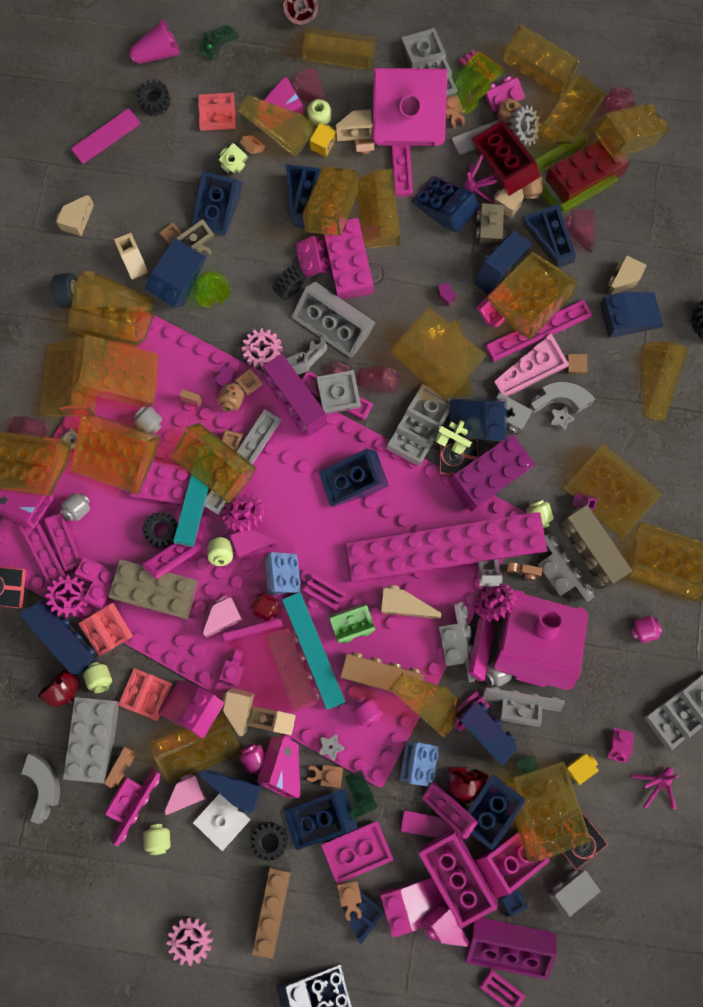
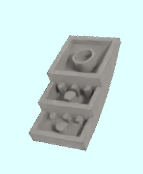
(426, 52)
(419, 425)
(679, 715)

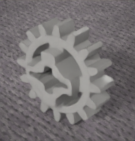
(525, 125)

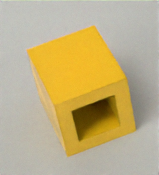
(323, 139)
(582, 768)

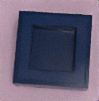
(513, 903)

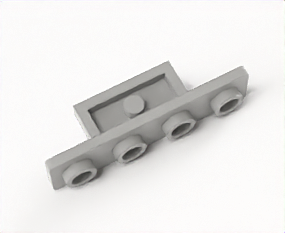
(562, 572)
(456, 640)
(522, 707)

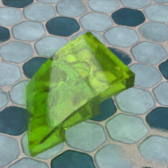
(476, 80)

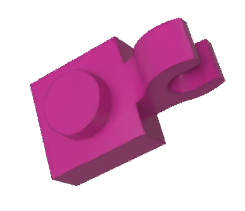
(233, 671)

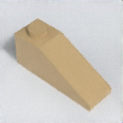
(402, 603)

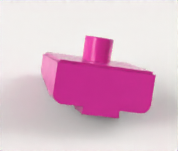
(409, 106)
(542, 642)

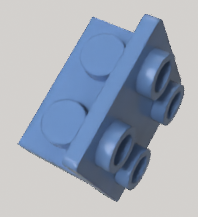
(282, 573)
(419, 763)

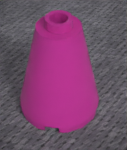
(155, 45)

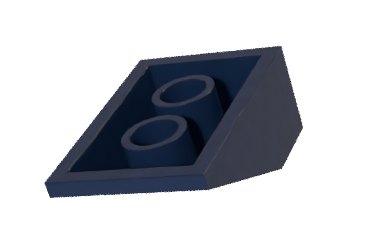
(216, 201)
(175, 273)
(630, 313)
(481, 417)
(354, 478)
(236, 791)
(495, 811)
(320, 819)

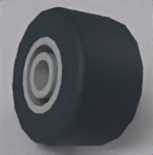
(63, 289)

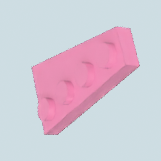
(535, 366)

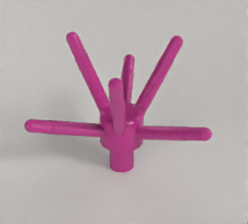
(472, 185)
(663, 781)

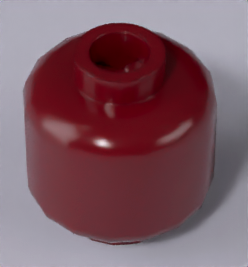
(265, 606)

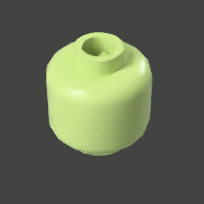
(319, 112)
(545, 510)
(220, 551)
(97, 677)
(156, 839)

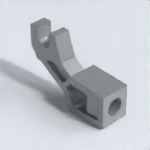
(303, 361)

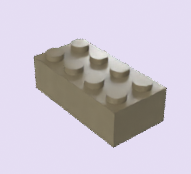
(595, 547)
(166, 595)

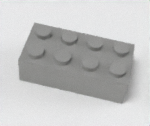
(91, 740)

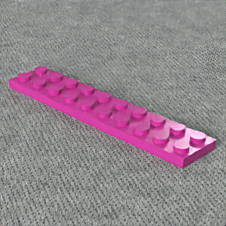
(446, 547)

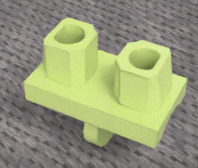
(460, 443)

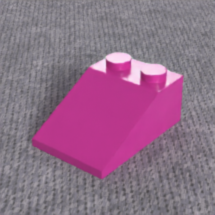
(191, 708)
(507, 866)
(410, 905)

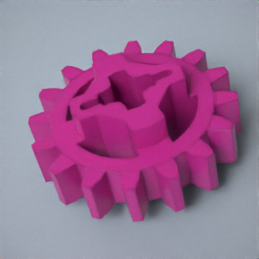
(243, 513)
(495, 602)
(66, 605)

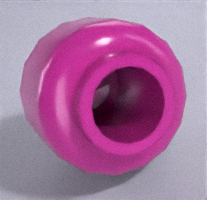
(646, 629)
(367, 712)
(252, 758)

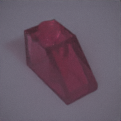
(309, 85)
(583, 227)
(379, 379)
(29, 426)

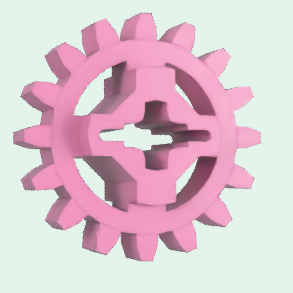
(254, 348)
(177, 942)

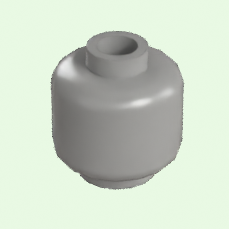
(147, 420)
(75, 507)
(494, 677)

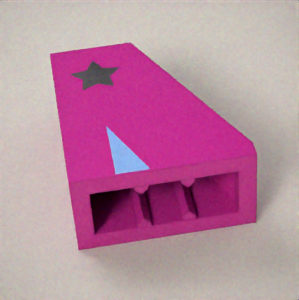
(285, 97)
(24, 507)
(281, 767)

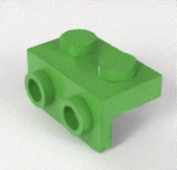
(352, 623)

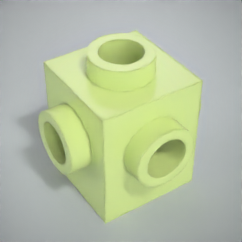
(232, 152)

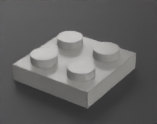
(338, 392)

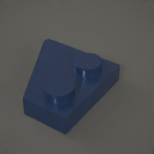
(370, 915)

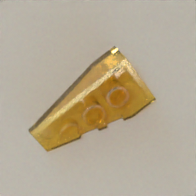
(283, 125)
(100, 291)
(661, 371)
(428, 701)

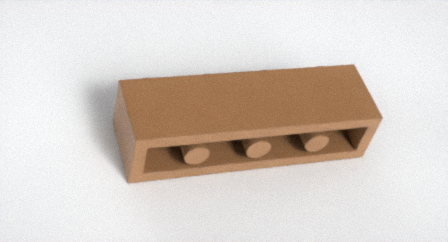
(374, 672)
(271, 912)

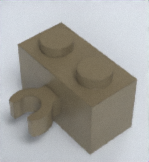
(491, 224)
(197, 237)

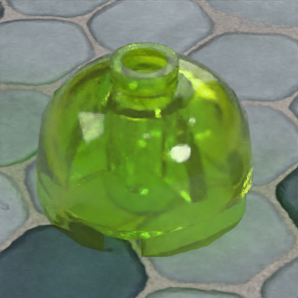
(211, 288)

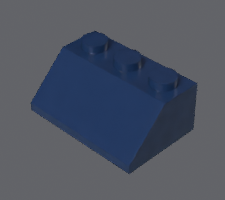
(488, 731)

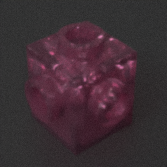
(619, 99)

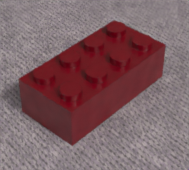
(506, 157)
(584, 171)

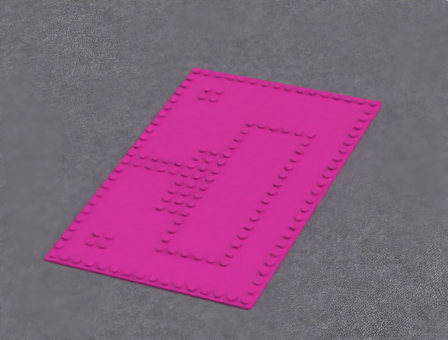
(300, 524)

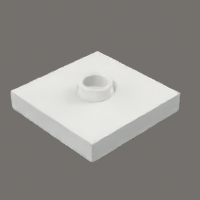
(221, 822)

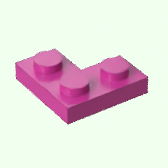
(100, 579)

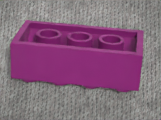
(512, 948)

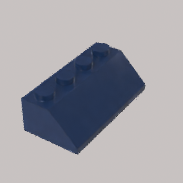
(59, 637)

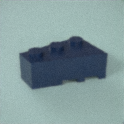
(300, 185)
(551, 234)
(501, 261)

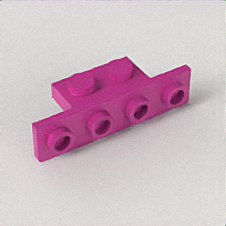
(127, 803)

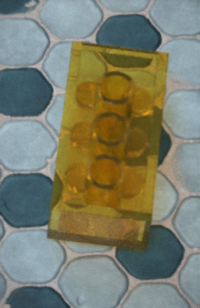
(631, 129)
(331, 201)

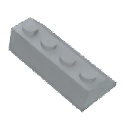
(332, 319)

